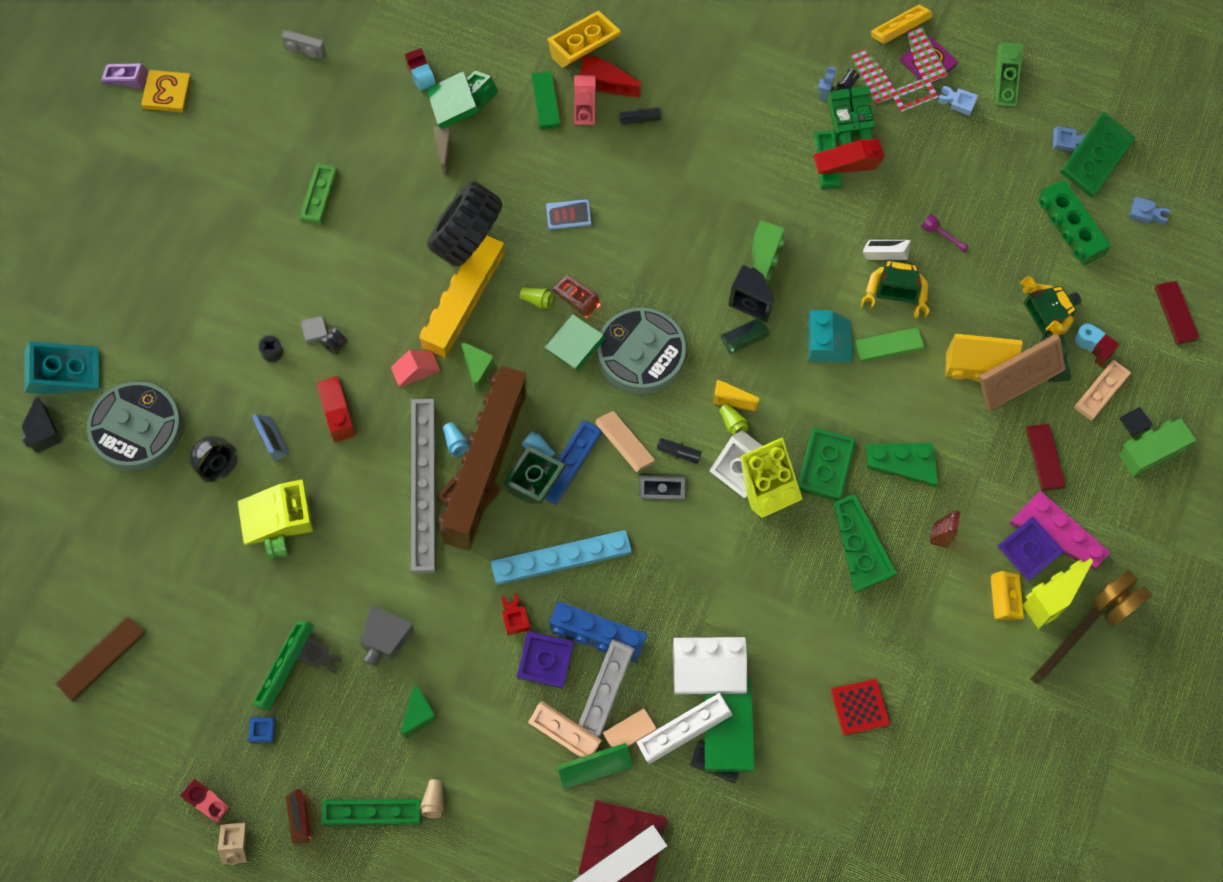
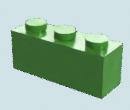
(1156, 446)

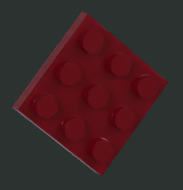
(611, 829)

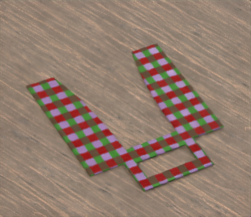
(926, 61)

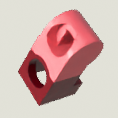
(204, 800)

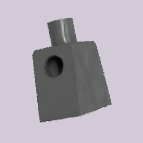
(383, 635)

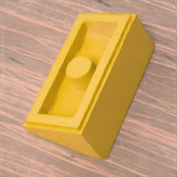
(1007, 596)

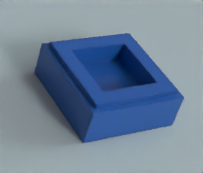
(262, 729)

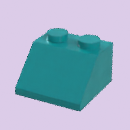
(829, 337)

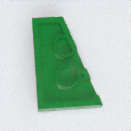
(907, 460)

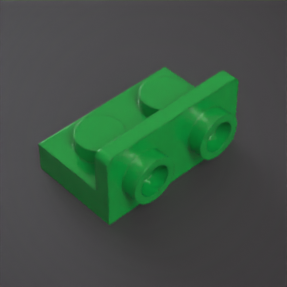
(482, 88)

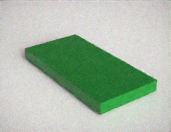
(1097, 154)
(730, 742)

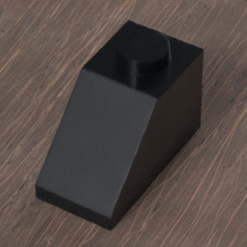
(39, 428)

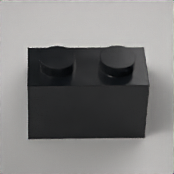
(751, 294)

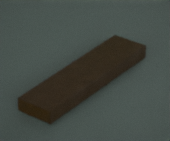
(1064, 648)

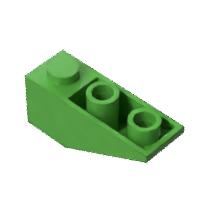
(1008, 73)
(764, 247)

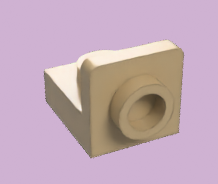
(232, 843)

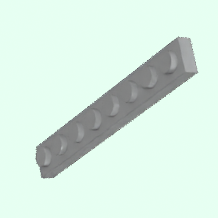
(422, 486)

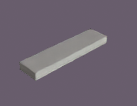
(606, 687)

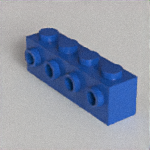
(594, 630)

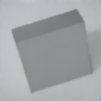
(313, 329)

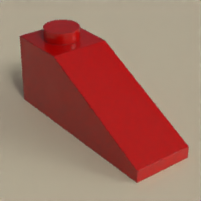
(610, 78)
(851, 157)
(335, 409)

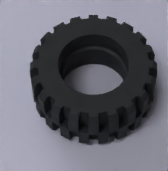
(464, 224)

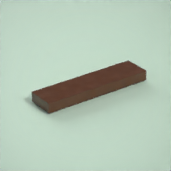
(100, 659)

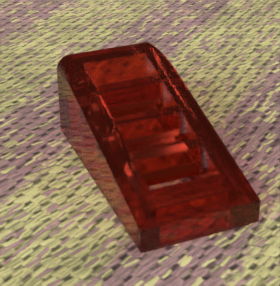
(586, 305)
(945, 529)

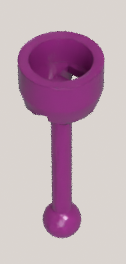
(932, 224)

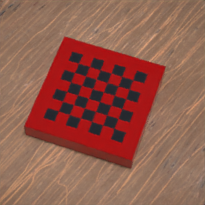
(859, 707)

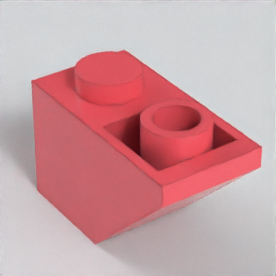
(584, 100)

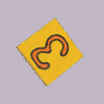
(166, 91)

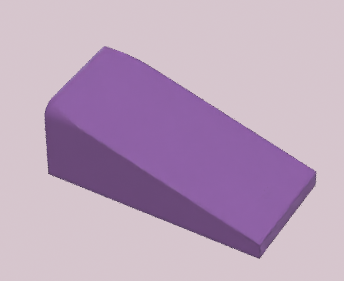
(126, 75)

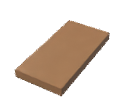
(1022, 372)

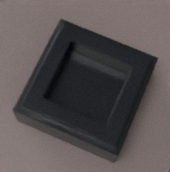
(1136, 421)

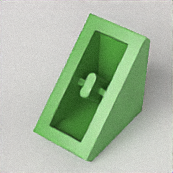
(478, 364)

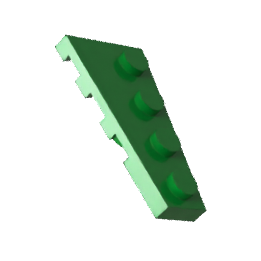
(862, 548)

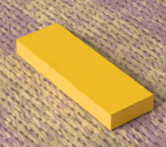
(901, 24)

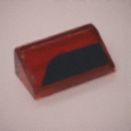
(298, 817)

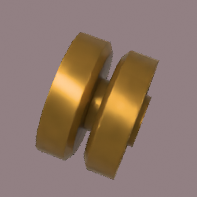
(1120, 597)

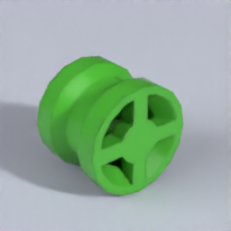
(276, 548)

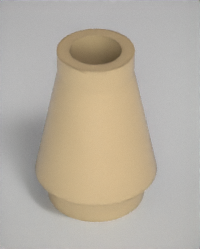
(433, 802)

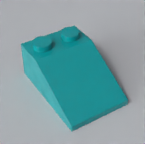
(60, 368)

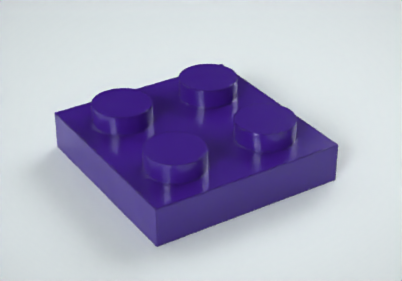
(1030, 549)
(545, 660)

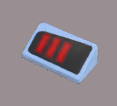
(568, 214)

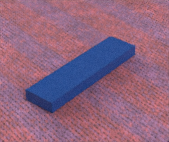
(574, 457)

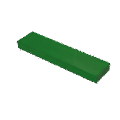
(283, 665)
(371, 812)

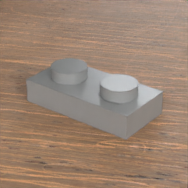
(303, 44)

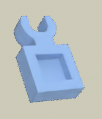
(961, 101)

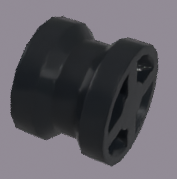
(333, 341)
(270, 354)

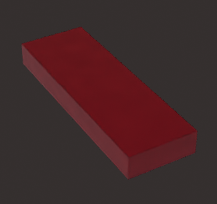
(1176, 312)
(1045, 457)

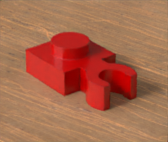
(514, 617)

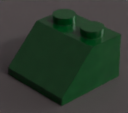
(533, 476)

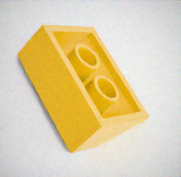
(582, 38)
(974, 355)

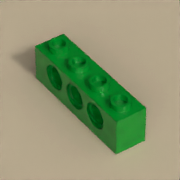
(1073, 211)

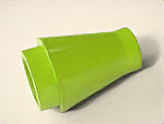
(538, 297)
(733, 420)

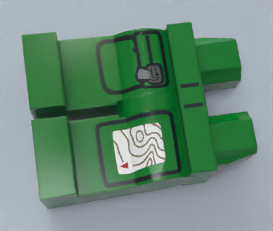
(851, 114)

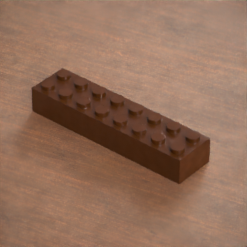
(483, 458)

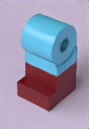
(419, 69)
(1096, 342)

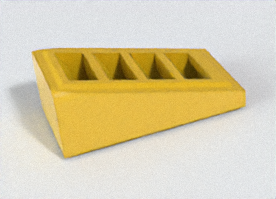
(736, 397)

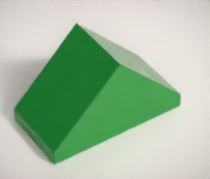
(417, 714)

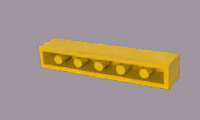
(461, 297)

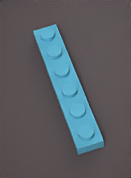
(561, 557)

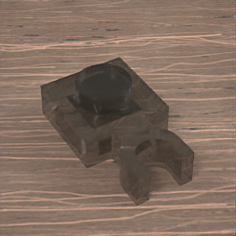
(315, 654)

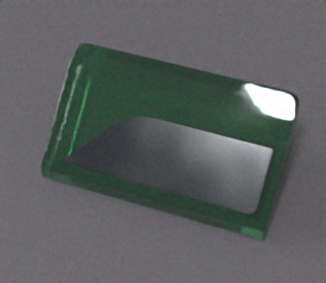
(744, 335)

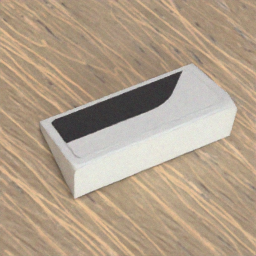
(887, 250)

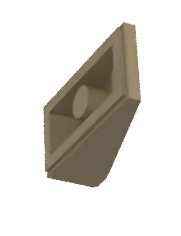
(443, 142)

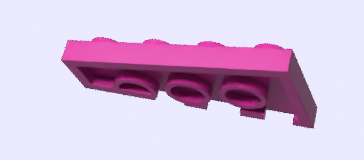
(1063, 529)

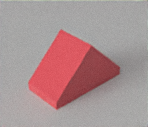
(414, 366)

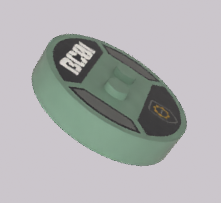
(641, 351)
(134, 426)

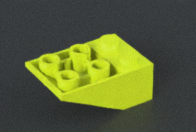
(769, 478)
(275, 512)
(1051, 599)

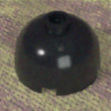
(212, 458)

